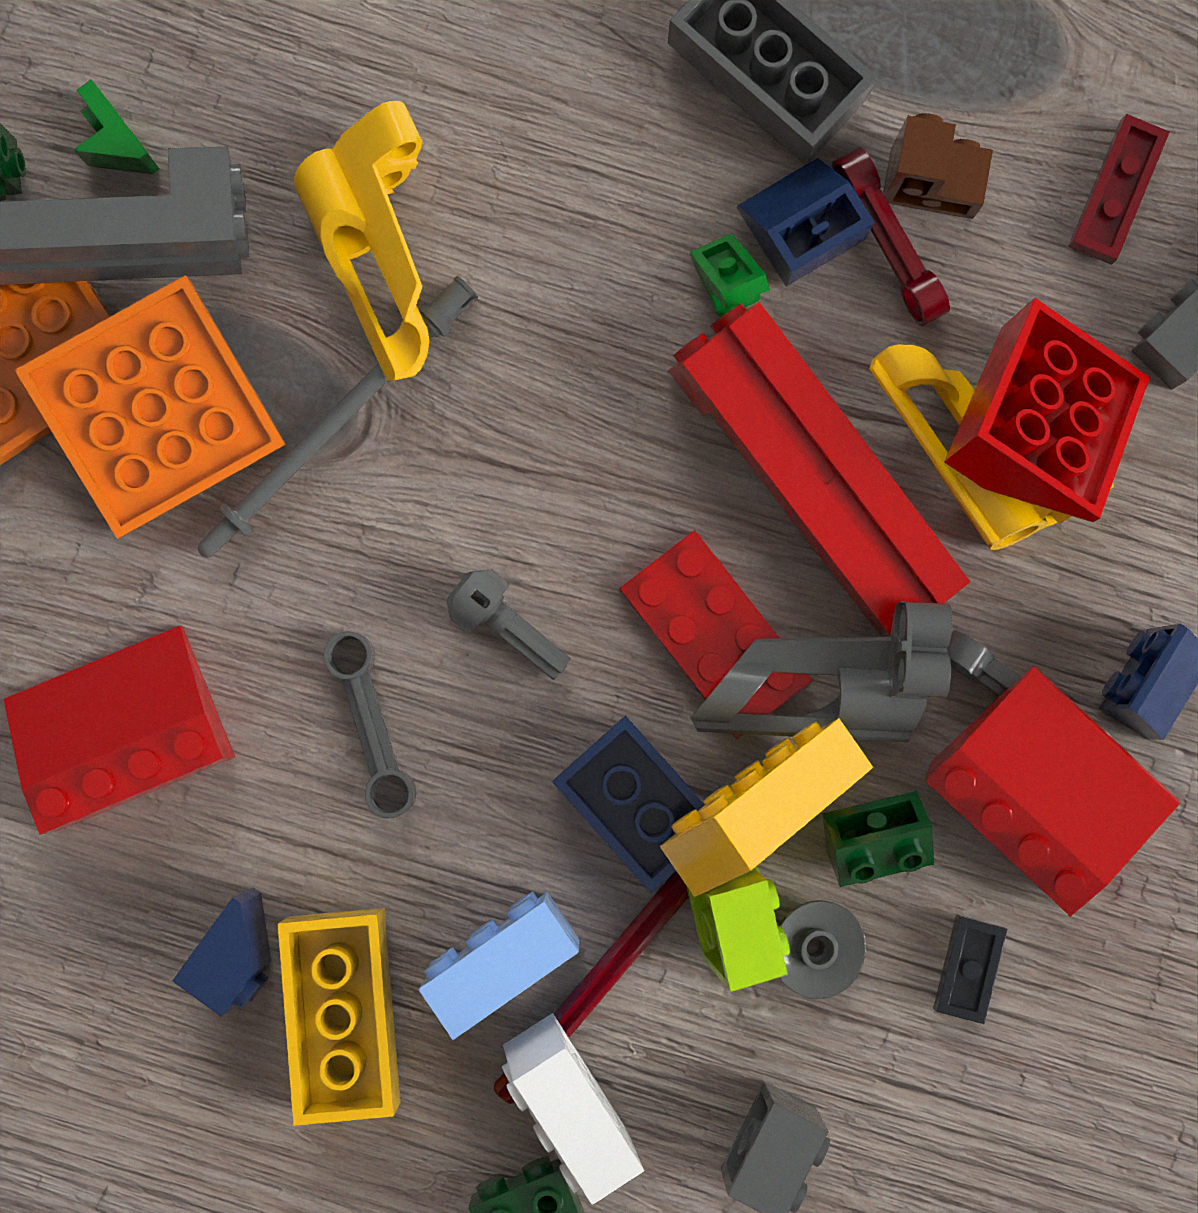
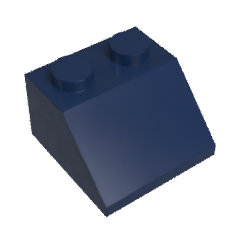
(230, 958)

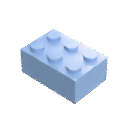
(498, 963)

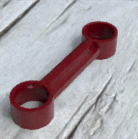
(919, 287)

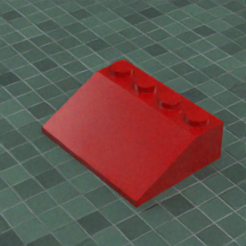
(1049, 415)
(114, 731)
(1051, 790)

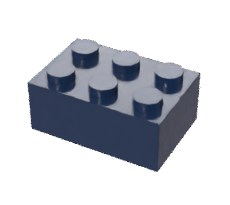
(629, 799)

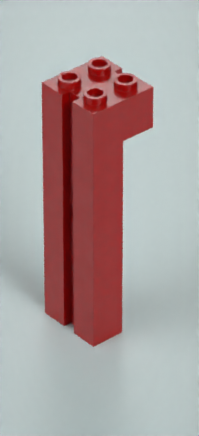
(816, 465)

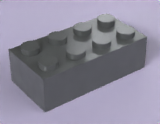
(774, 67)

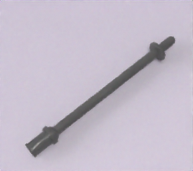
(437, 319)

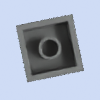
(775, 1152)

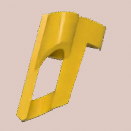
(352, 214)
(995, 516)

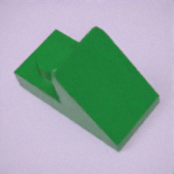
(114, 143)
(729, 274)

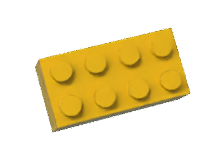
(764, 806)
(339, 1016)

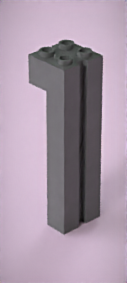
(135, 237)

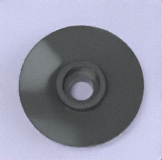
(837, 957)

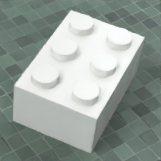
(569, 1110)

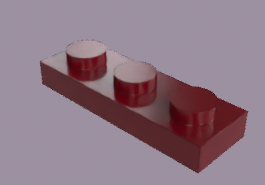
(1119, 189)

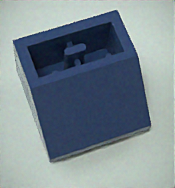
(806, 220)
(1154, 681)

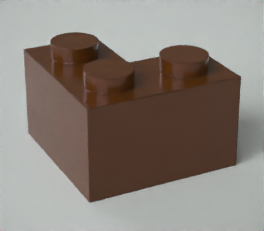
(934, 171)

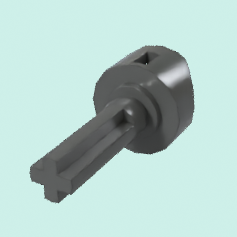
(502, 620)

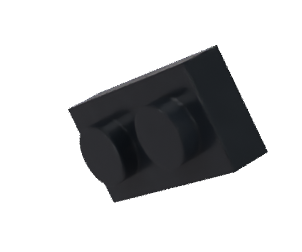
(970, 969)

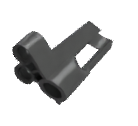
(880, 679)

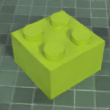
(741, 931)

